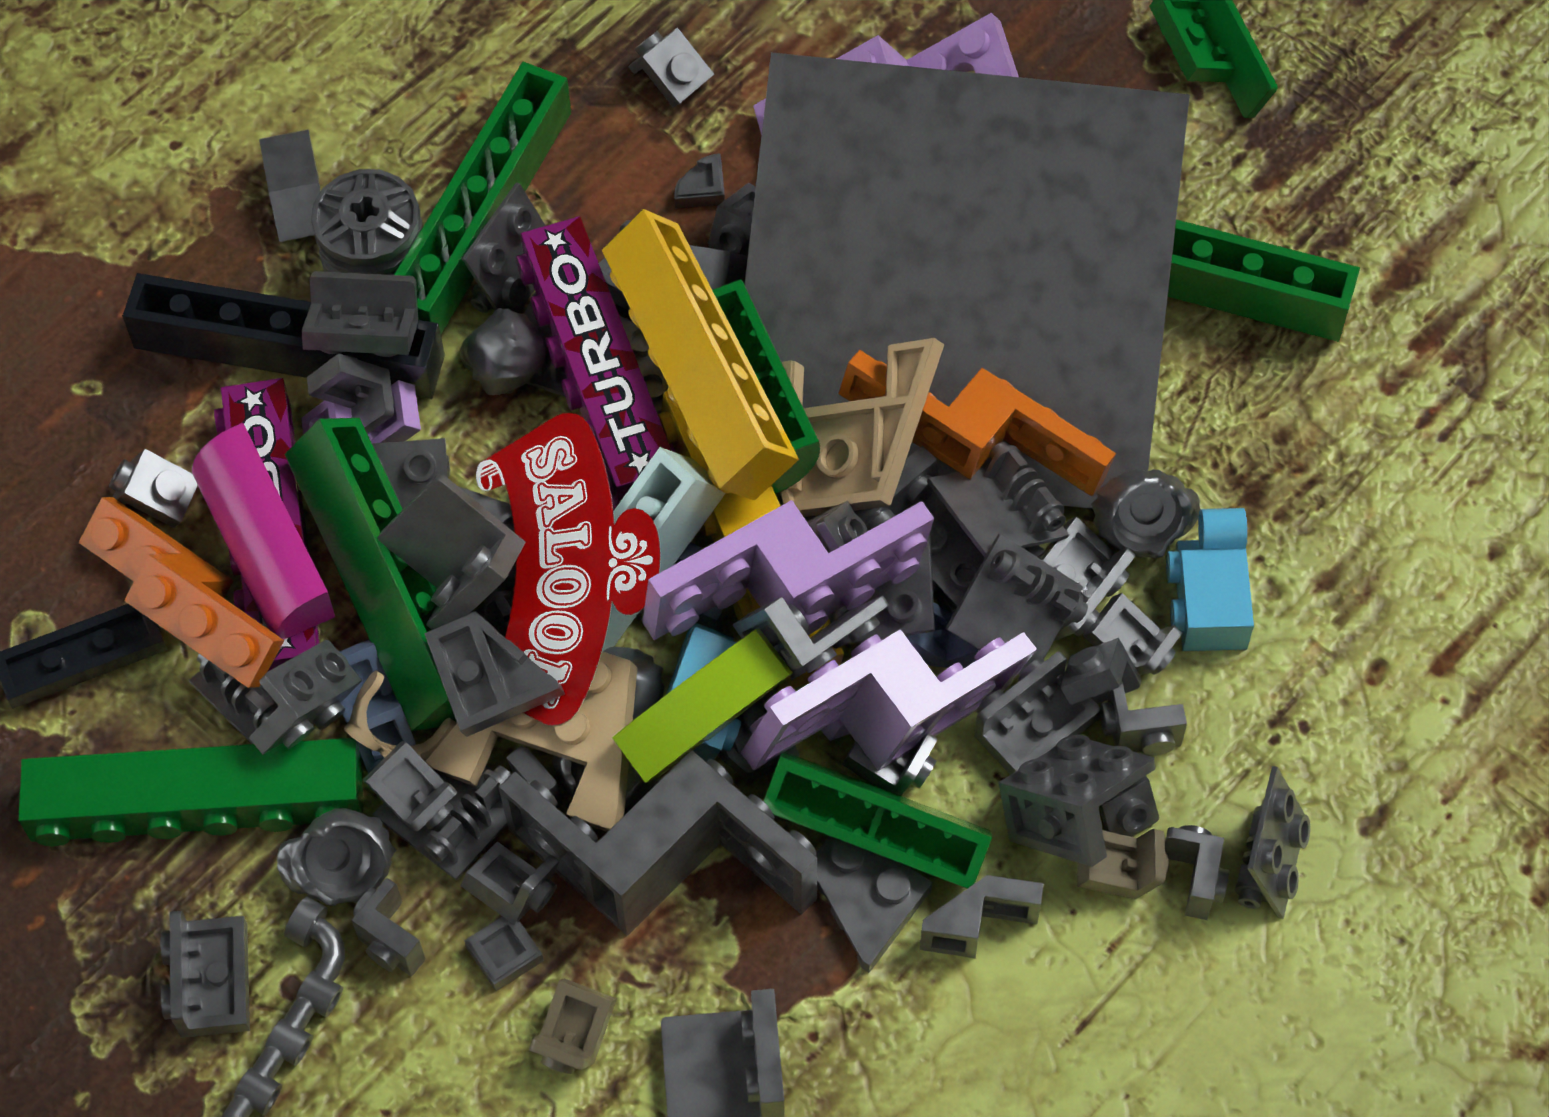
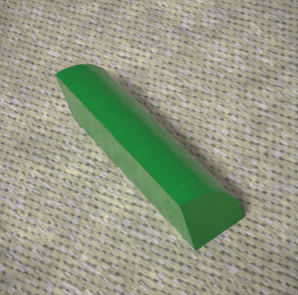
(773, 378)
(877, 820)

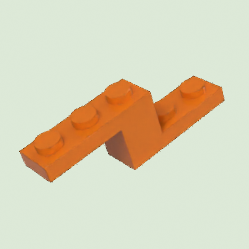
(983, 417)
(181, 592)

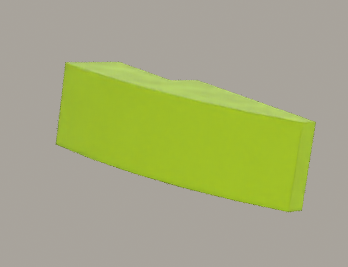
(702, 705)

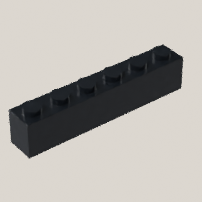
(255, 331)

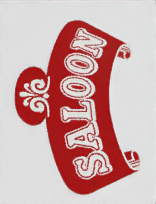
(571, 555)

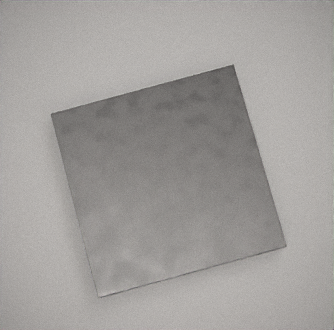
(975, 214)

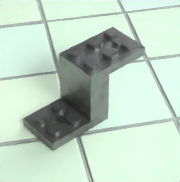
(662, 841)

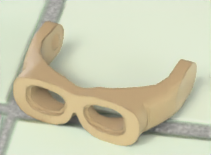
(358, 727)

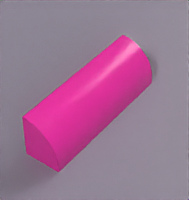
(261, 534)

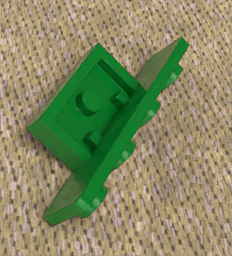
(1216, 47)

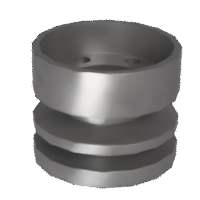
(365, 222)

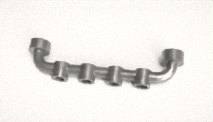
(288, 1038)

